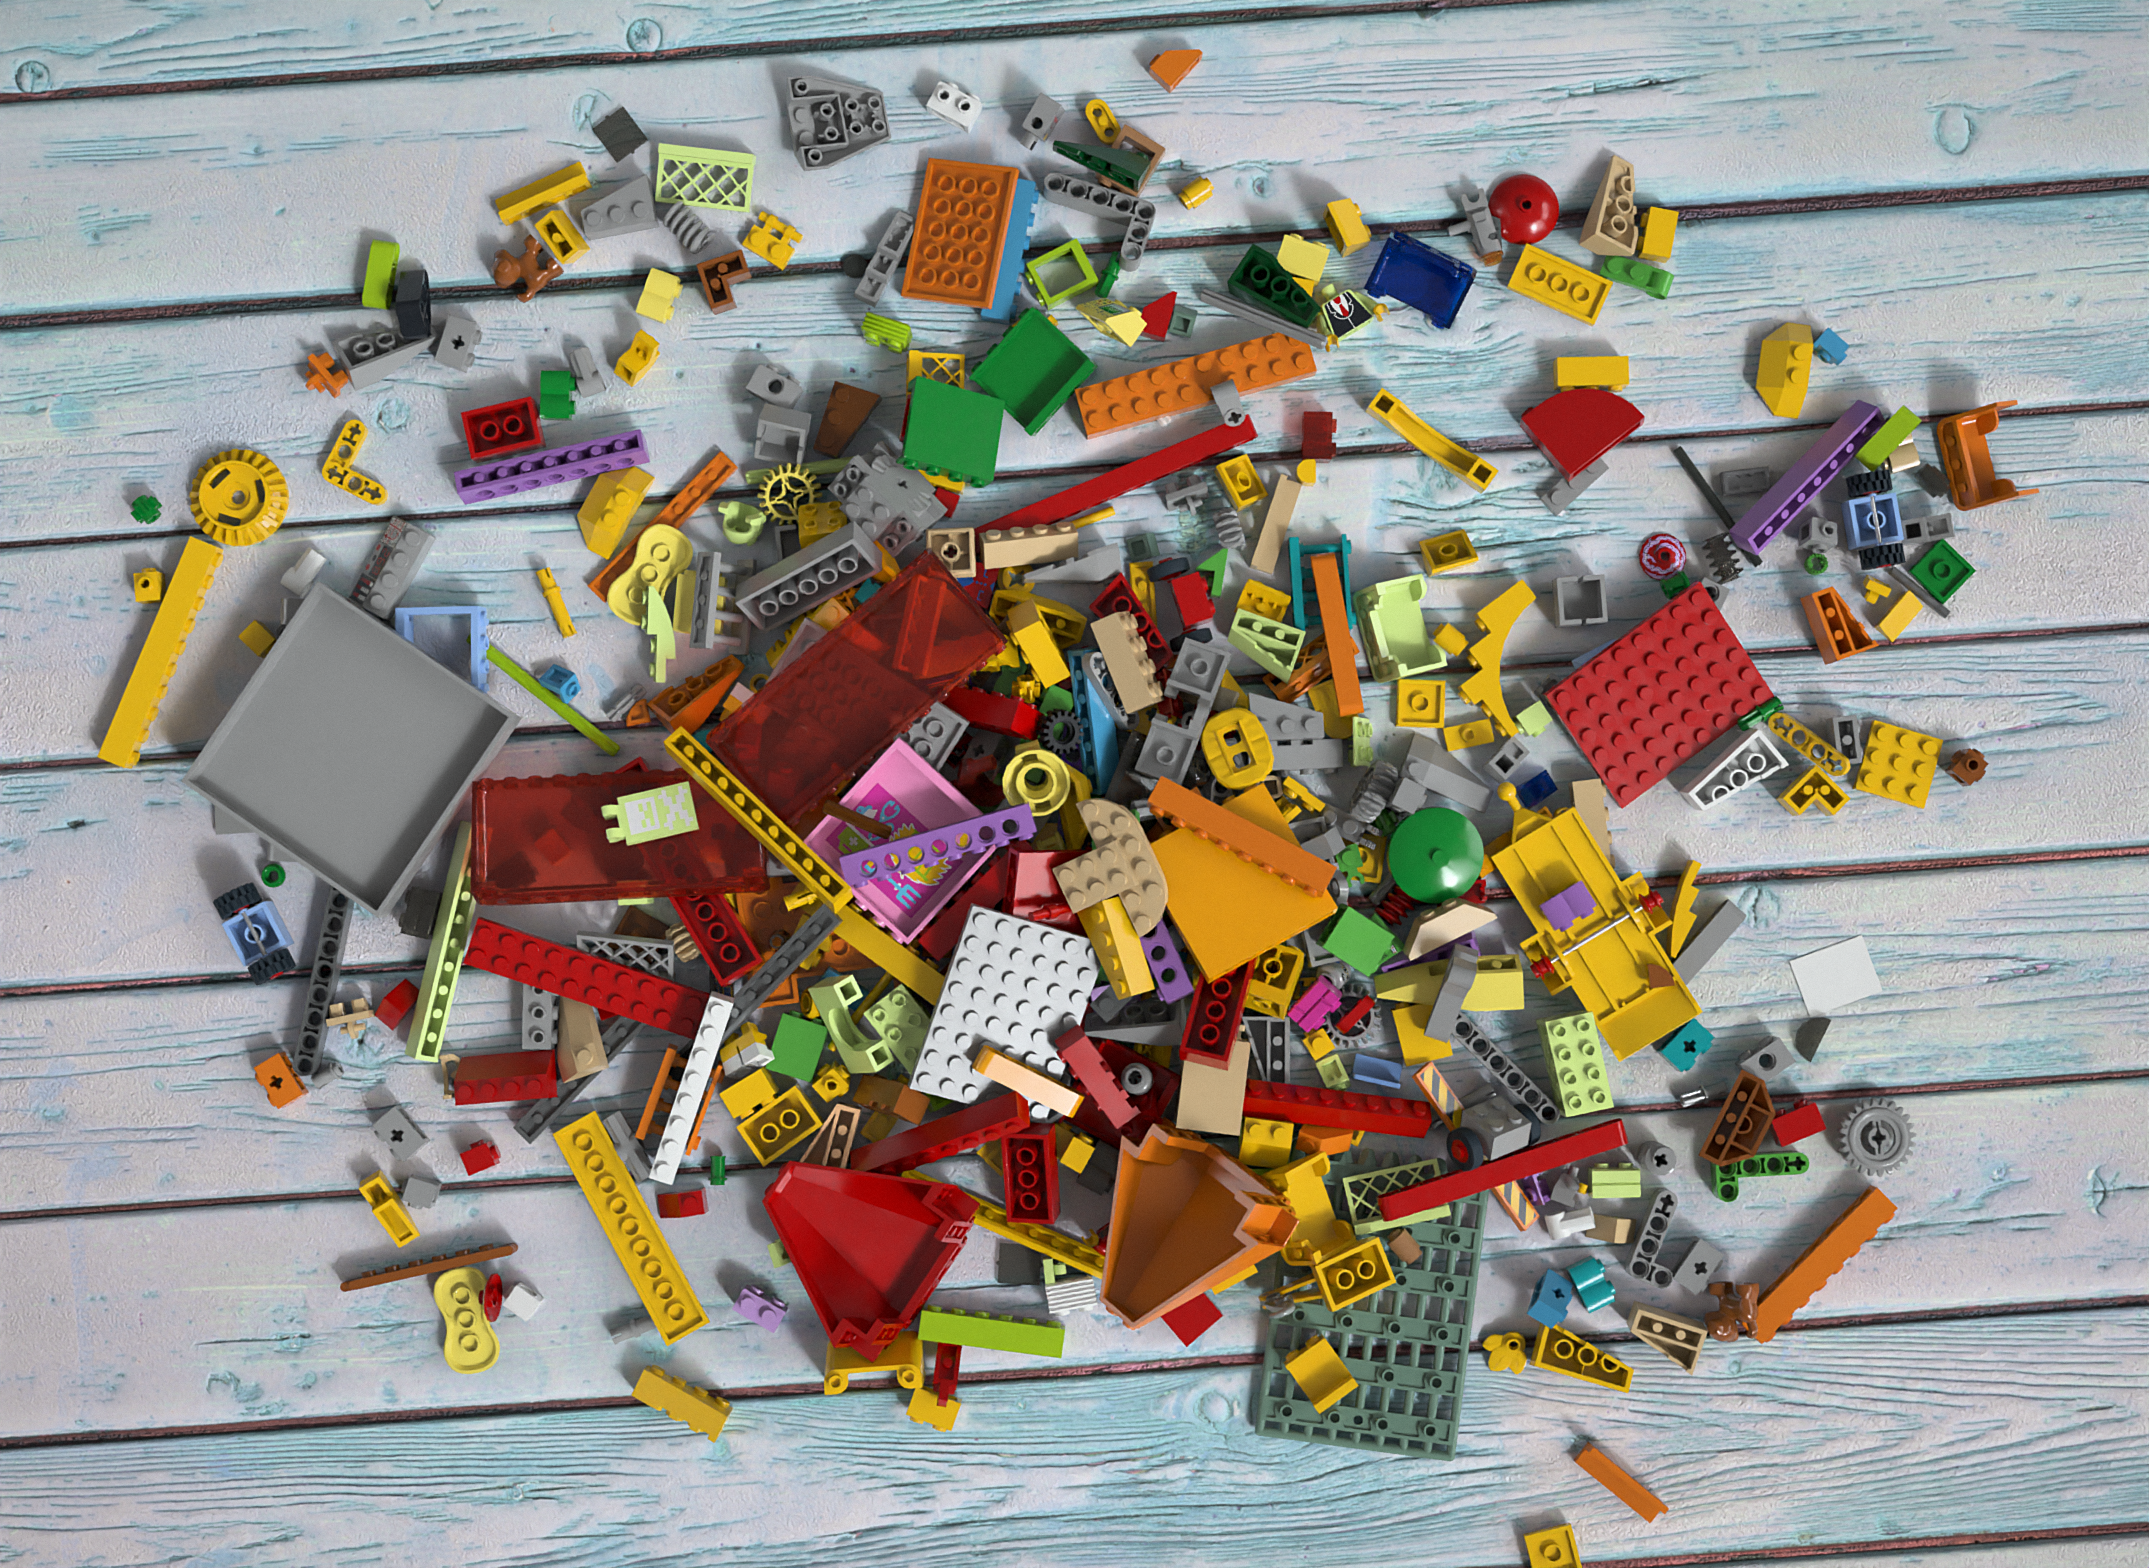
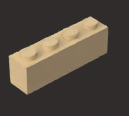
(1028, 545)
(1589, 803)

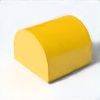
(1306, 472)

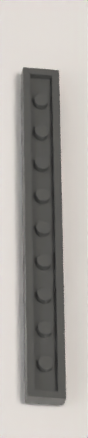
(772, 974)

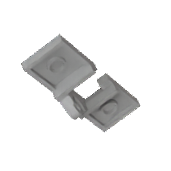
(1170, 747)
(1337, 888)

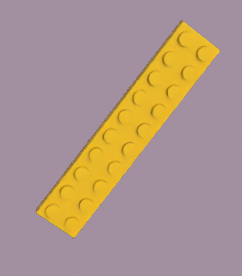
(631, 1228)

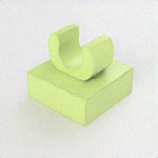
(1051, 1269)

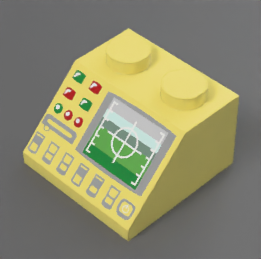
(1114, 319)

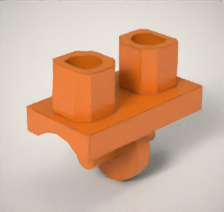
(319, 366)

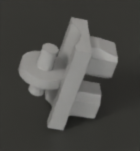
(1186, 498)

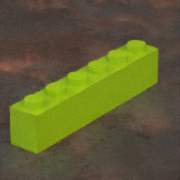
(991, 1332)

